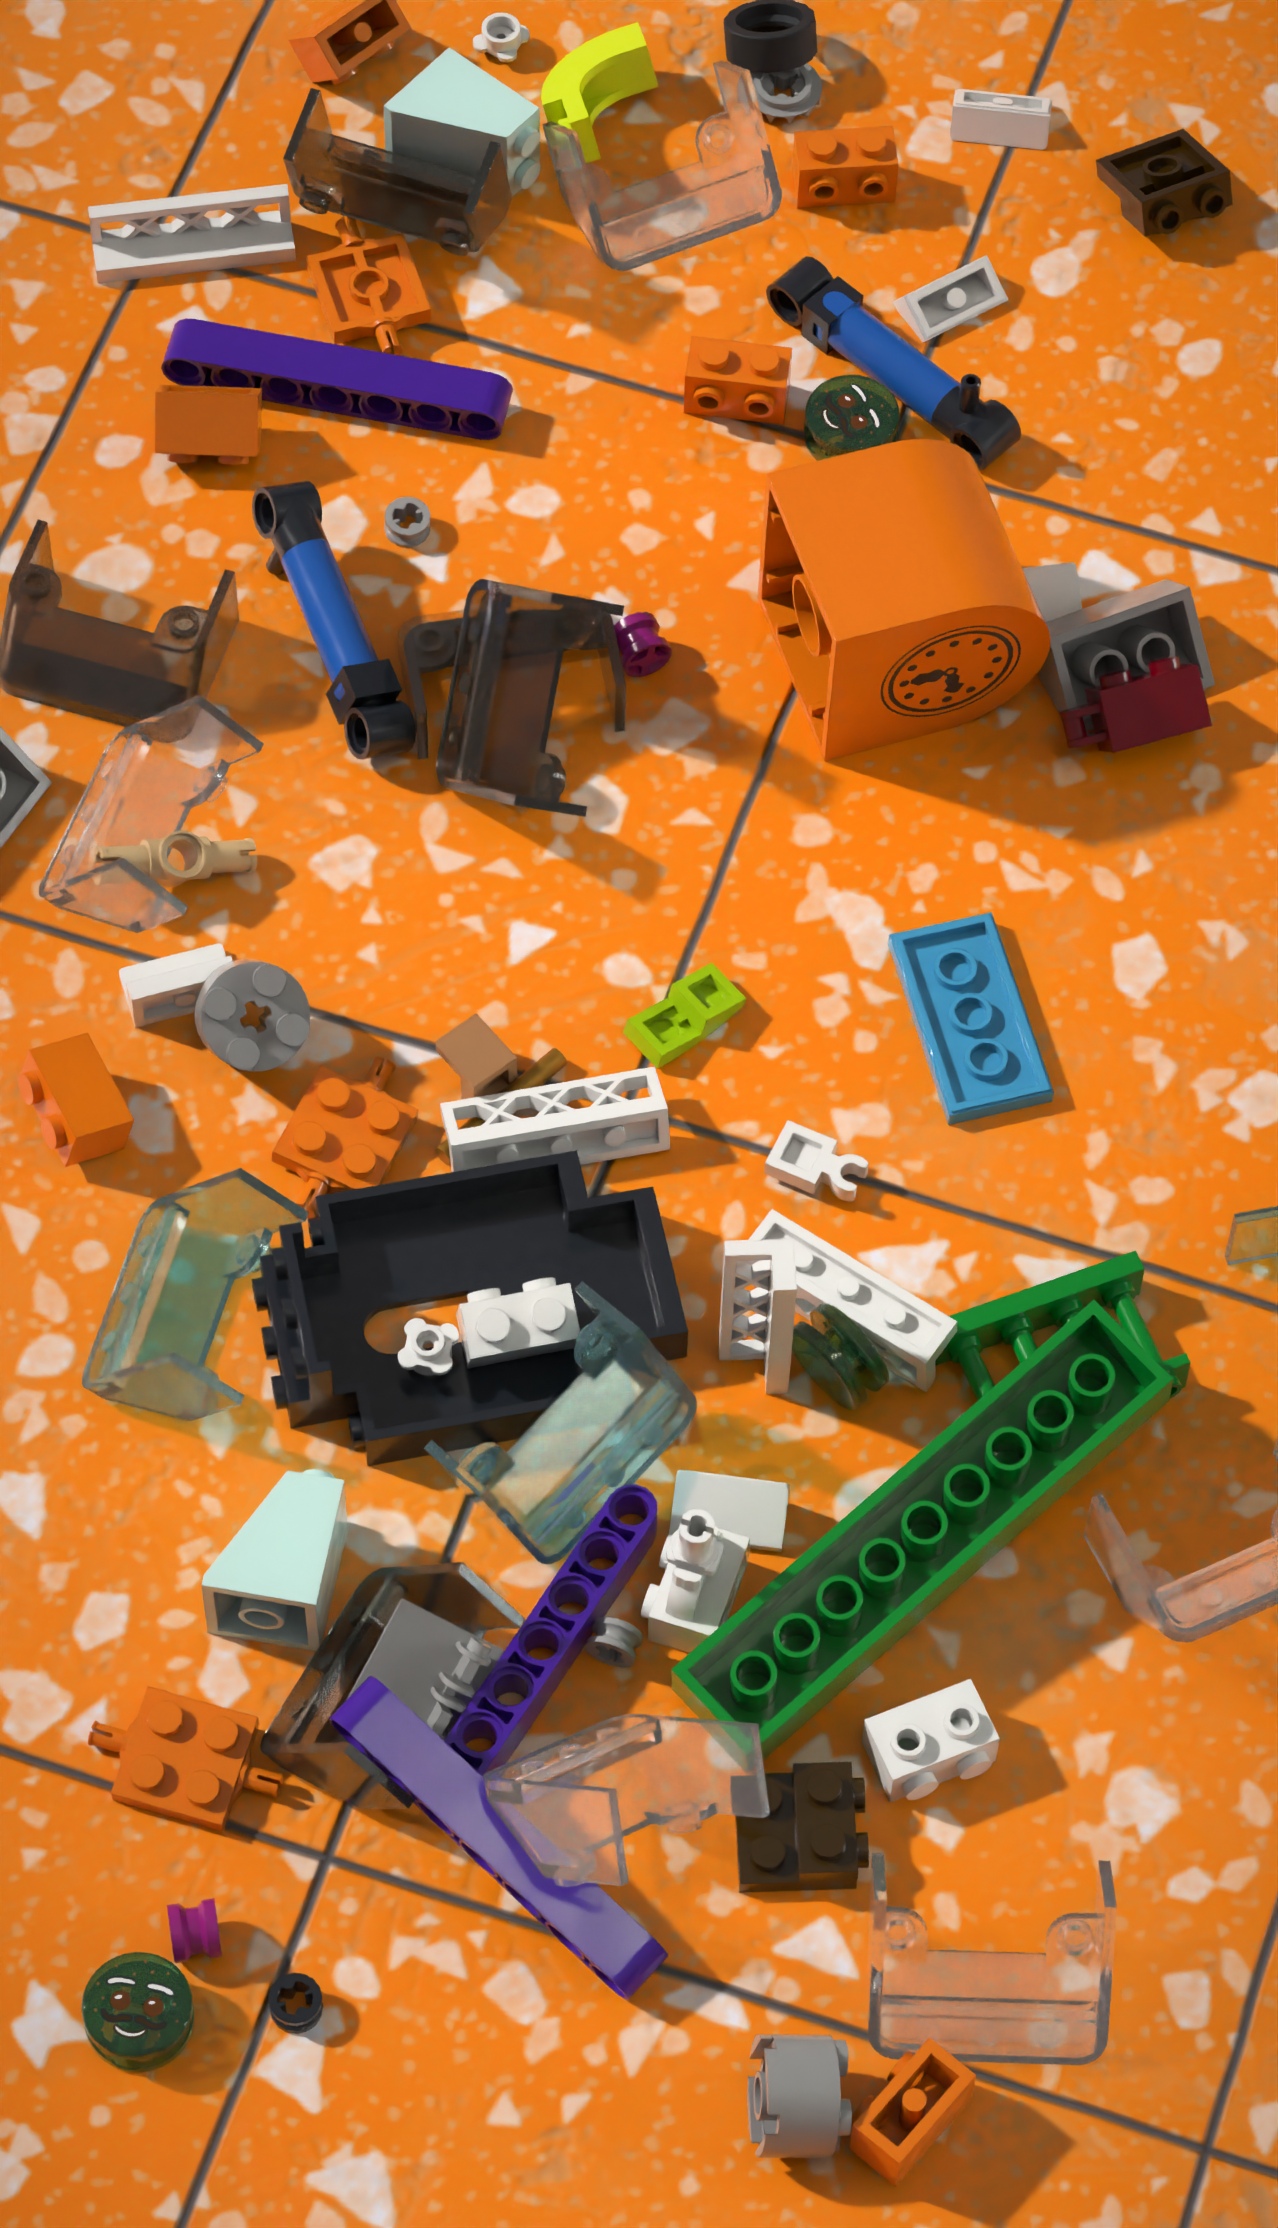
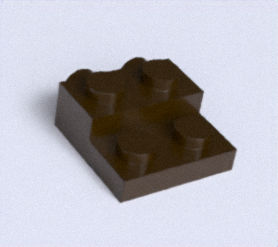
(1166, 182)
(809, 1832)

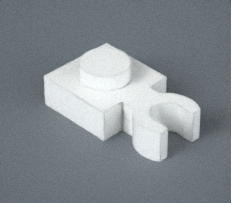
(809, 1157)

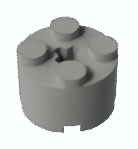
(281, 1027)
(797, 2096)

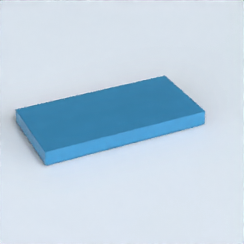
(970, 1018)

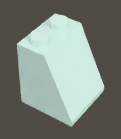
(454, 114)
(281, 1565)

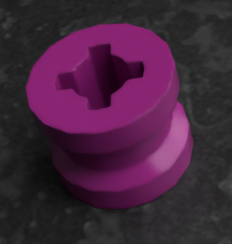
(641, 645)
(194, 1930)

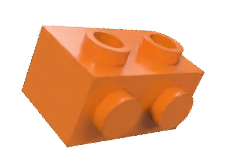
(347, 37)
(845, 166)
(737, 380)
(208, 422)
(75, 1100)
(911, 2111)

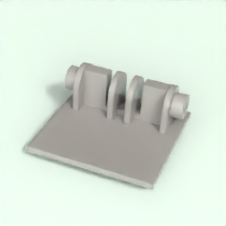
(430, 1665)

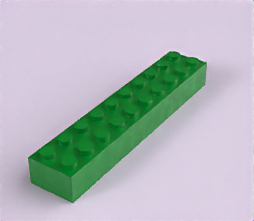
(925, 1530)

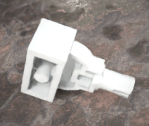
(698, 1584)

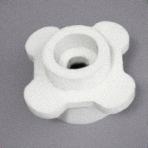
(501, 36)
(423, 1361)

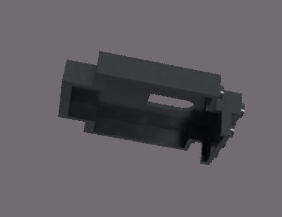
(440, 1243)

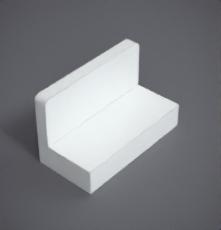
(169, 984)

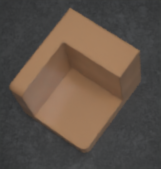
(478, 1058)

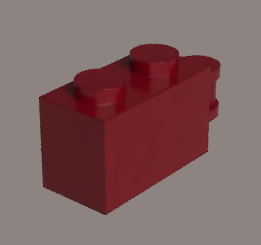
(1140, 708)

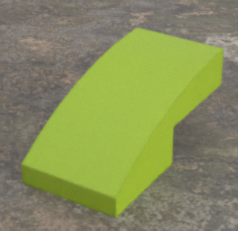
(685, 1018)

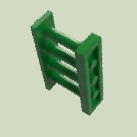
(1056, 1302)

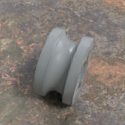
(397, 512)
(614, 1642)

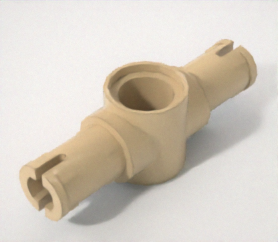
(199, 854)

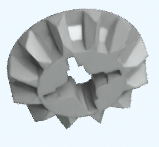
(804, 87)

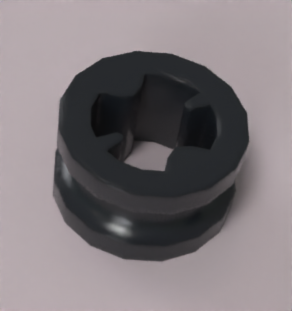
(286, 1988)

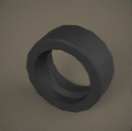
(770, 35)

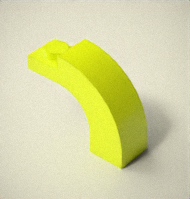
(595, 78)

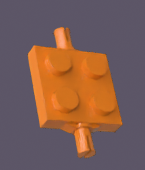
(368, 288)
(344, 1133)
(185, 1758)

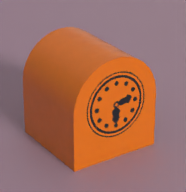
(895, 594)

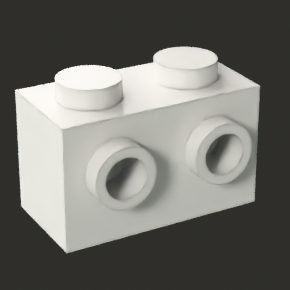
(517, 1324)
(931, 1741)

